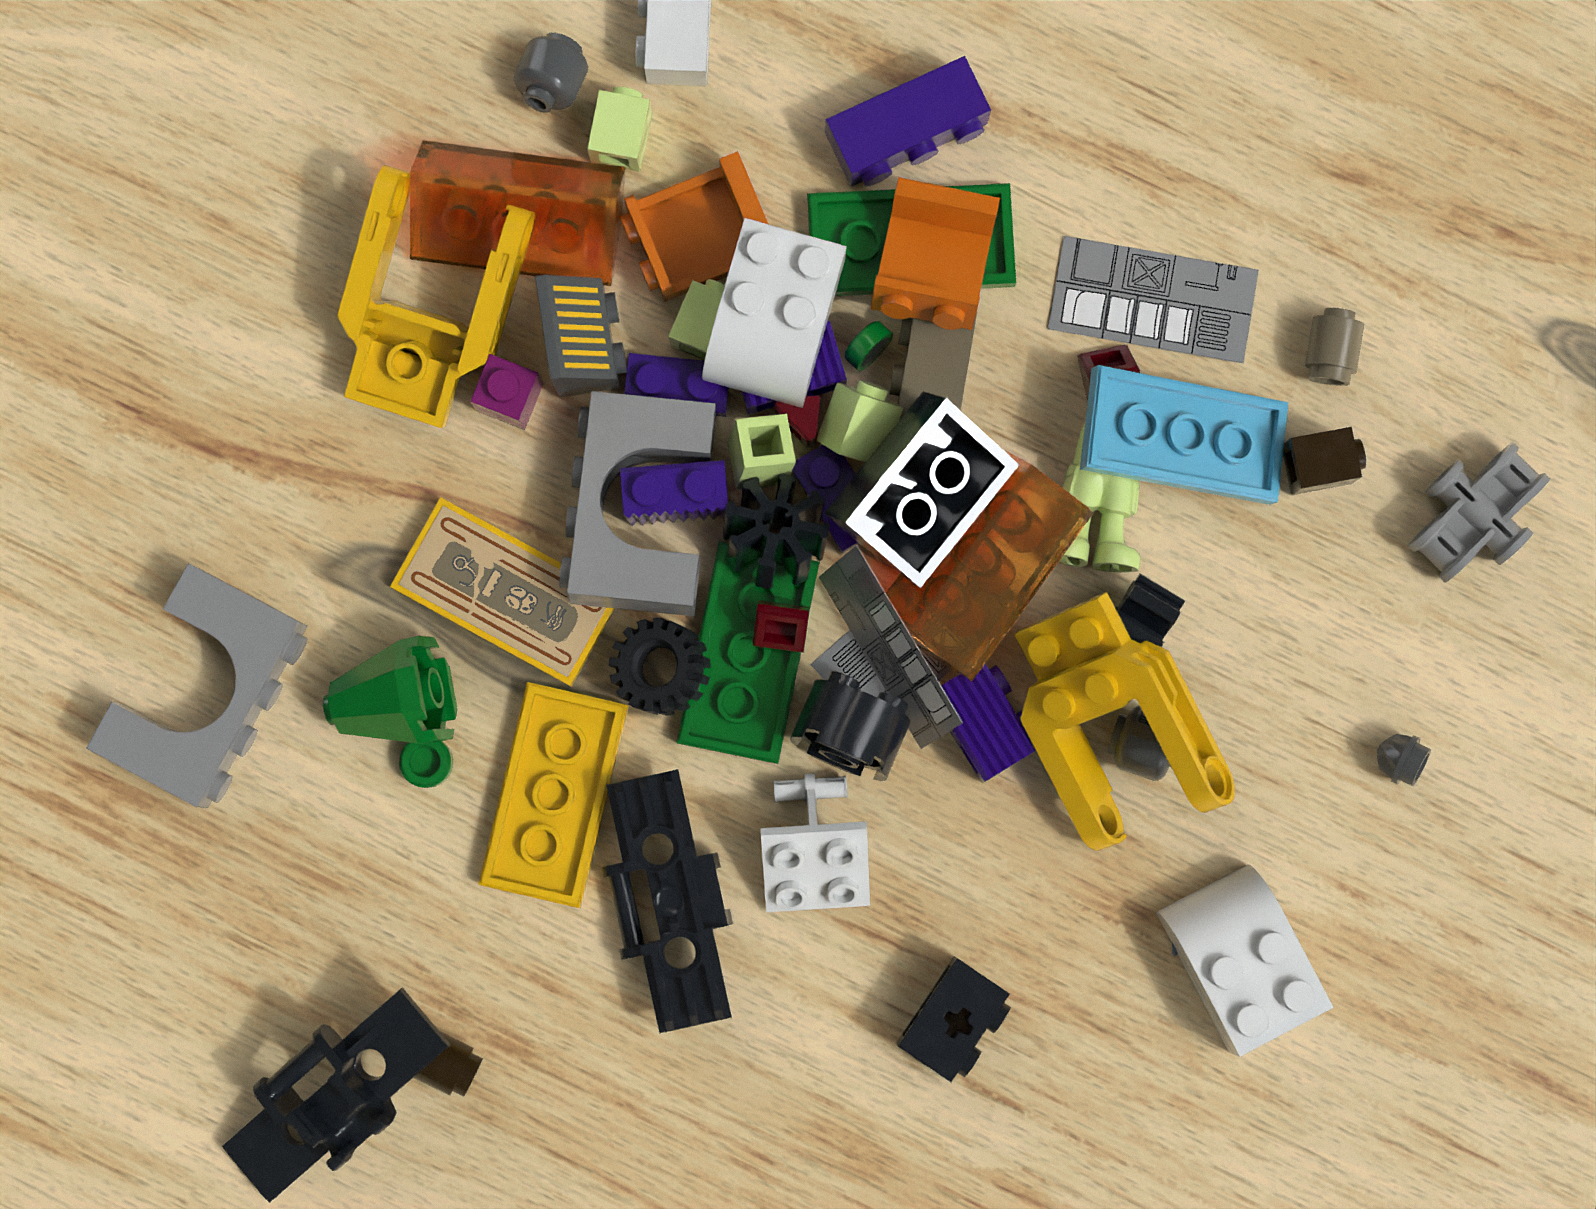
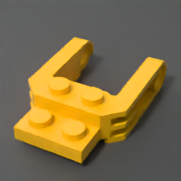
(406, 355)
(1090, 669)

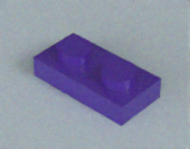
(673, 380)
(829, 475)

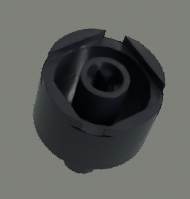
(852, 726)

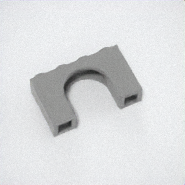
(618, 435)
(198, 761)

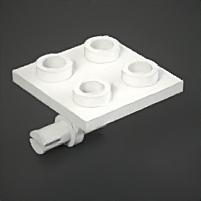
(814, 862)

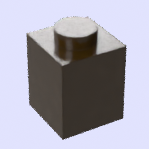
(1323, 460)

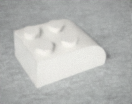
(773, 312)
(1244, 960)

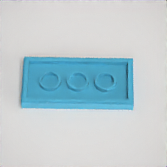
(1184, 435)

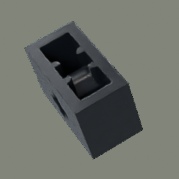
(926, 1032)

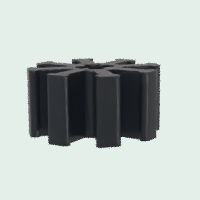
(751, 528)
(1148, 610)

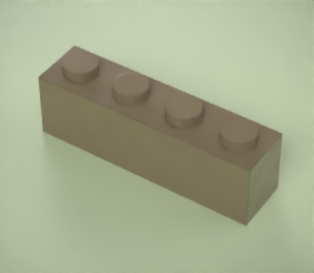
(933, 363)

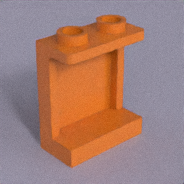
(692, 226)

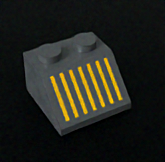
(579, 334)

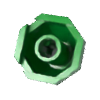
(395, 695)

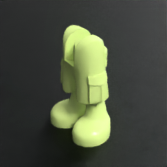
(1115, 500)

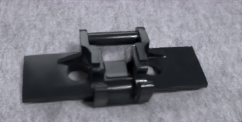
(683, 897)
(345, 1107)

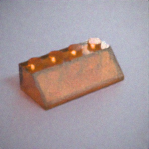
(463, 198)
(991, 571)

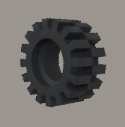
(630, 663)

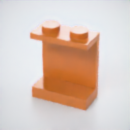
(935, 254)

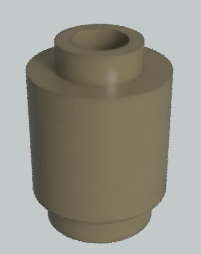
(1334, 347)

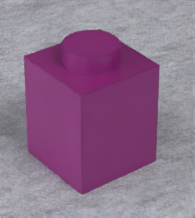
(507, 391)

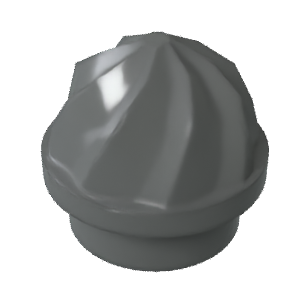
(1402, 758)

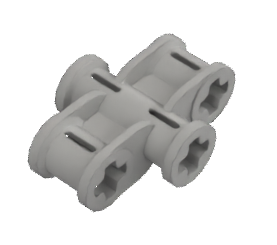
(1479, 512)

